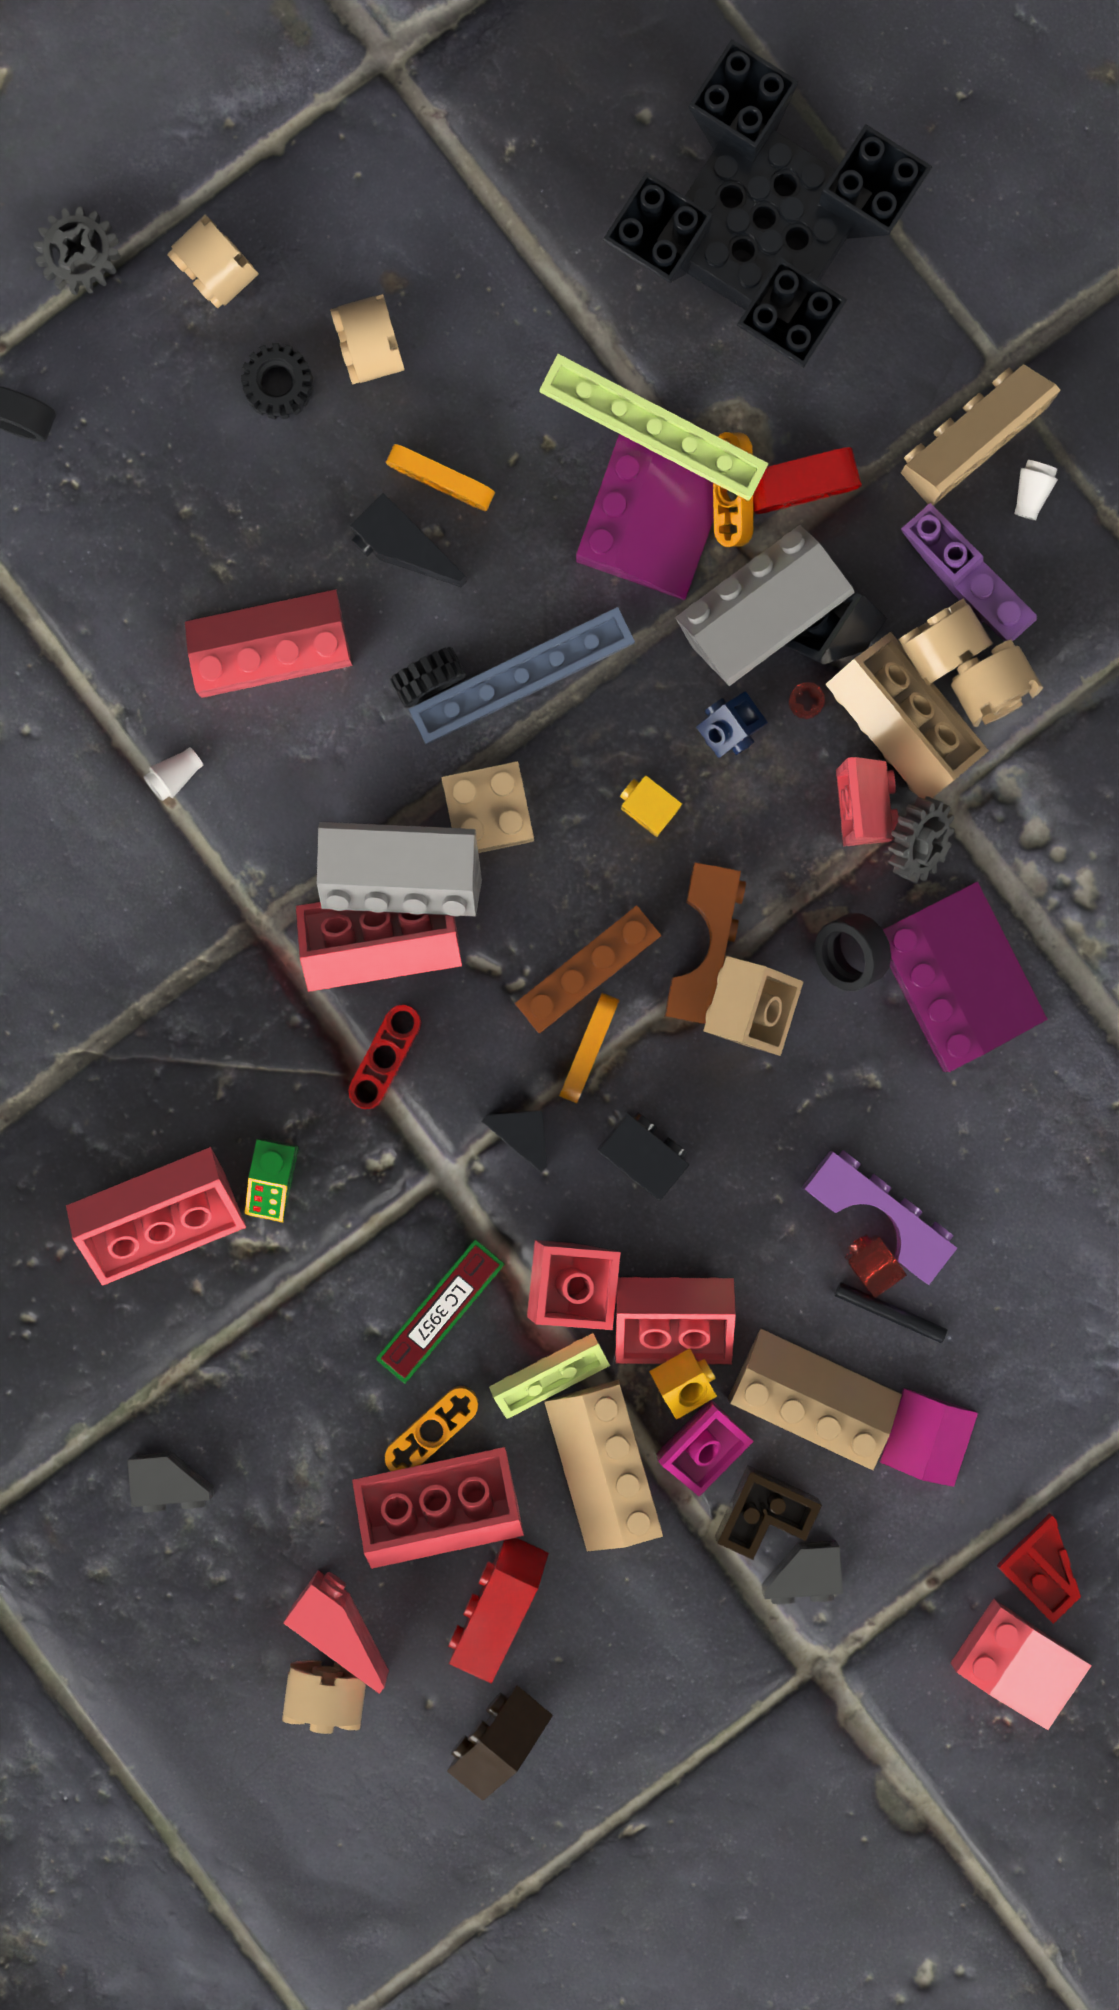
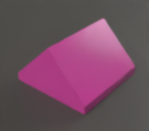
(928, 1438)
(703, 1448)

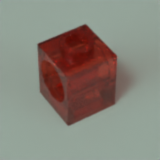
(874, 1264)

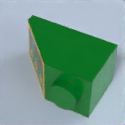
(270, 1179)

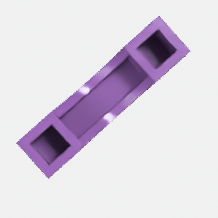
(918, 1246)

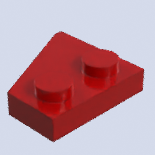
(1043, 1570)

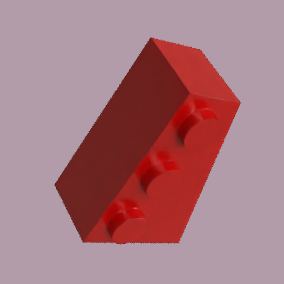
(498, 1609)

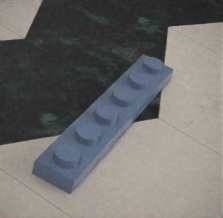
(522, 676)

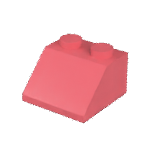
(573, 1285)

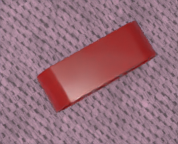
(806, 480)
(381, 1076)

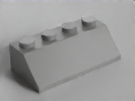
(764, 605)
(398, 869)

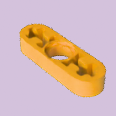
(440, 477)
(721, 502)
(589, 1048)
(459, 1418)

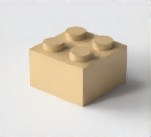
(492, 804)
(753, 1005)

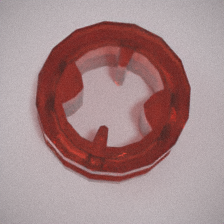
(815, 692)

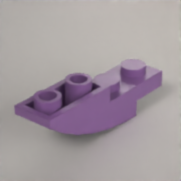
(967, 575)

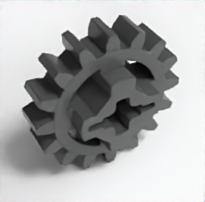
(70, 264)
(921, 839)

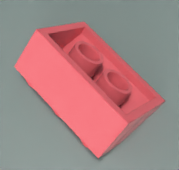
(674, 1314)

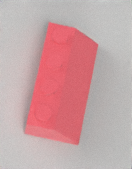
(267, 644)
(372, 946)
(155, 1216)
(437, 1508)

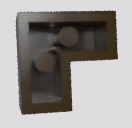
(765, 1502)
(501, 1744)

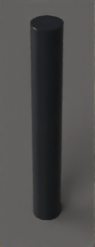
(890, 1312)

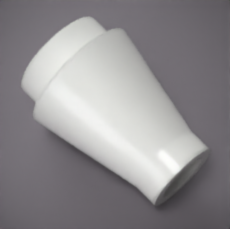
(1034, 488)
(173, 773)

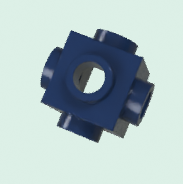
(731, 725)

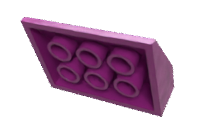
(648, 520)
(961, 978)

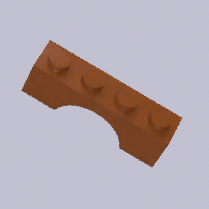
(713, 895)
(588, 969)

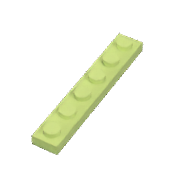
(653, 427)

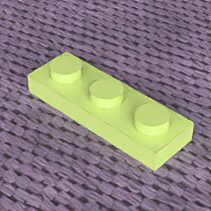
(549, 1376)

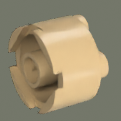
(214, 261)
(367, 339)
(945, 641)
(996, 684)
(323, 1697)

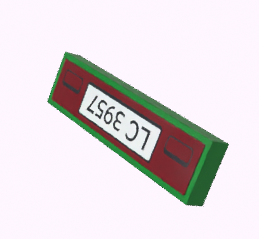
(440, 1311)

